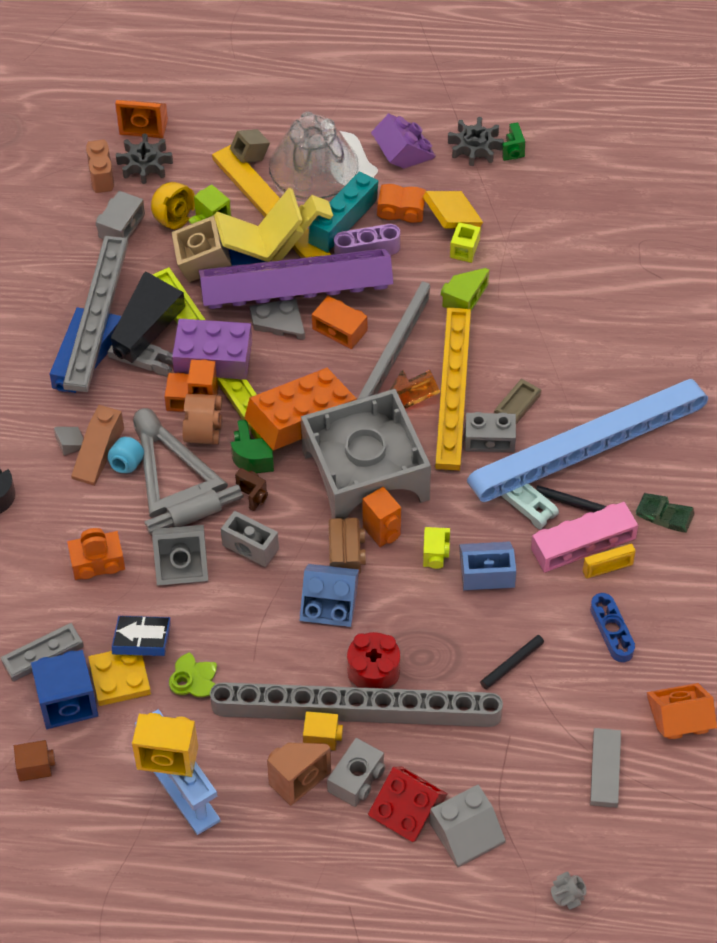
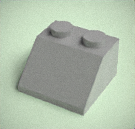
(180, 555)
(467, 825)

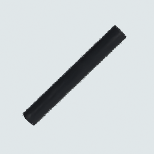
(569, 499)
(511, 662)

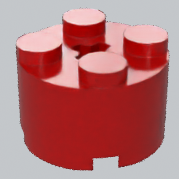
(373, 660)

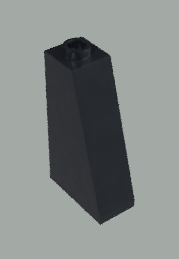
(146, 316)

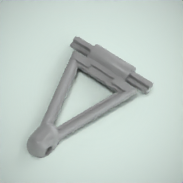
(190, 503)

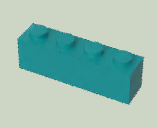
(347, 209)

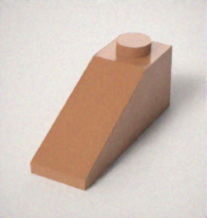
(100, 436)

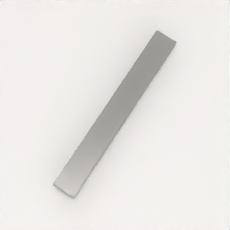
(95, 314)
(397, 341)

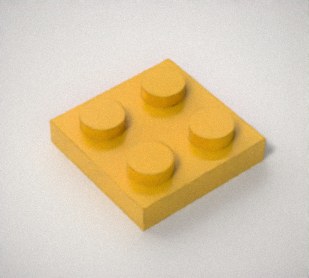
(118, 677)

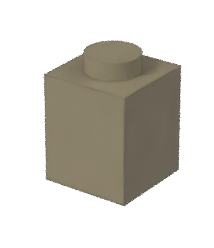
(249, 145)

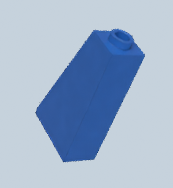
(62, 359)

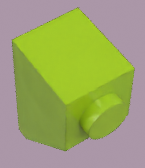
(465, 289)

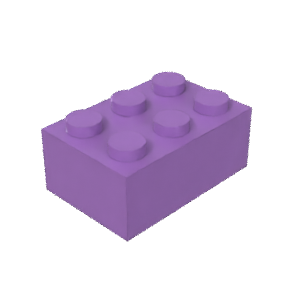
(215, 341)

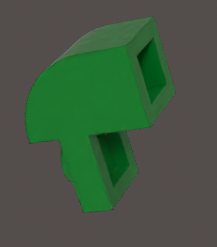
(251, 453)

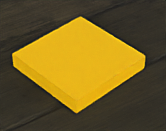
(452, 208)

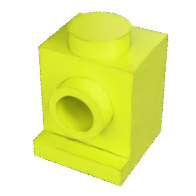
(465, 242)
(436, 546)

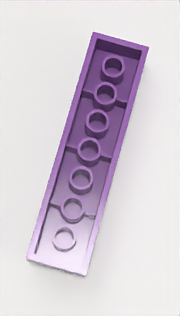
(296, 277)

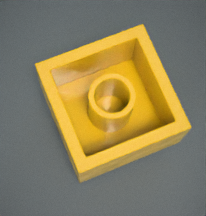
(165, 744)

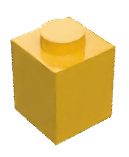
(322, 729)

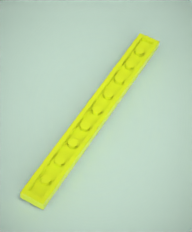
(236, 390)

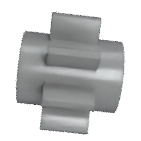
(568, 890)

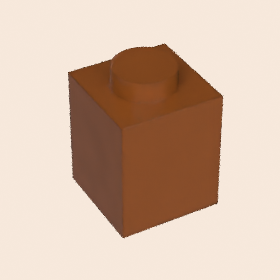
(33, 760)

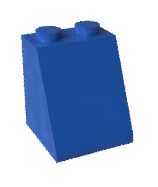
(64, 689)

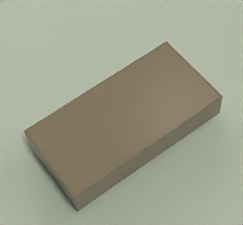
(519, 399)

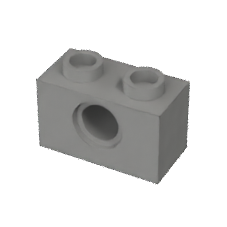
(250, 538)
(360, 758)

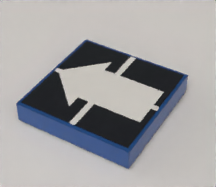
(141, 635)

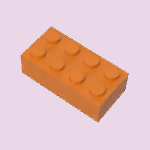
(279, 410)

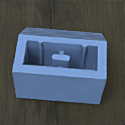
(487, 565)
(329, 595)

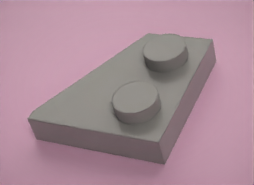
(278, 318)

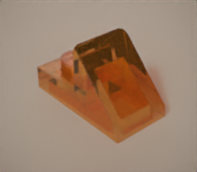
(416, 388)

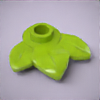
(196, 675)

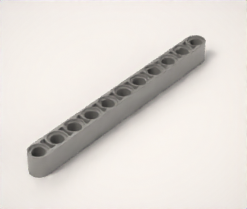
(368, 698)

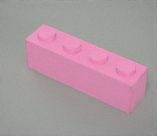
(584, 536)

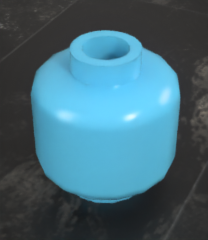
(125, 455)

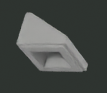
(69, 439)

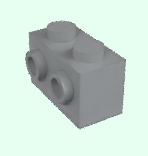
(120, 216)
(490, 432)

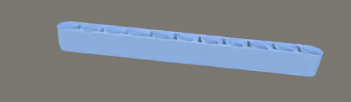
(586, 440)

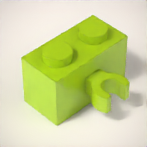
(208, 203)

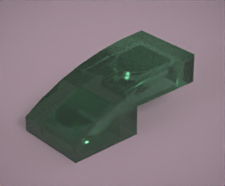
(661, 512)

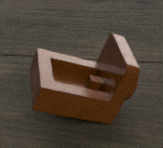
(253, 486)

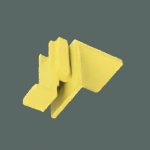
(276, 232)

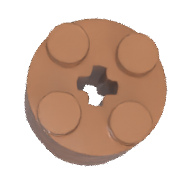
(202, 419)

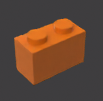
(339, 322)
(381, 517)

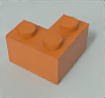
(200, 380)

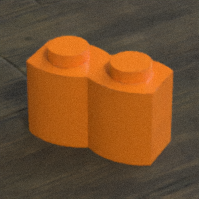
(401, 203)

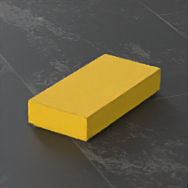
(609, 561)

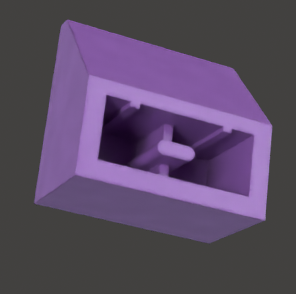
(402, 142)

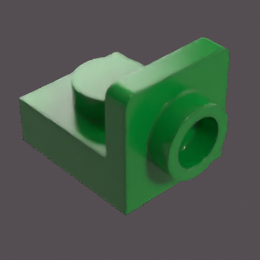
(515, 144)

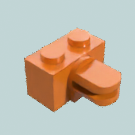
(96, 554)

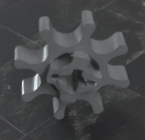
(475, 141)
(135, 158)

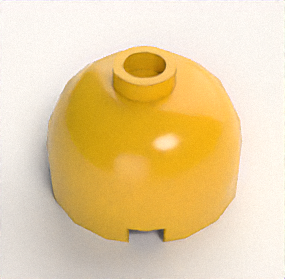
(172, 204)

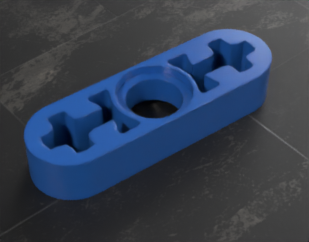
(611, 638)

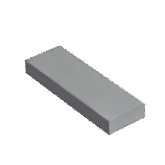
(53, 644)
(605, 767)

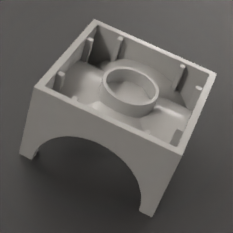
(365, 448)

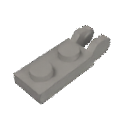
(149, 359)

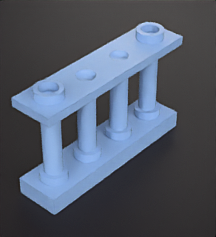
(191, 796)

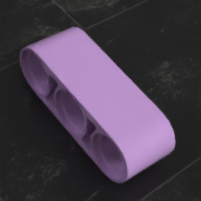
(368, 238)

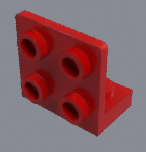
(405, 802)

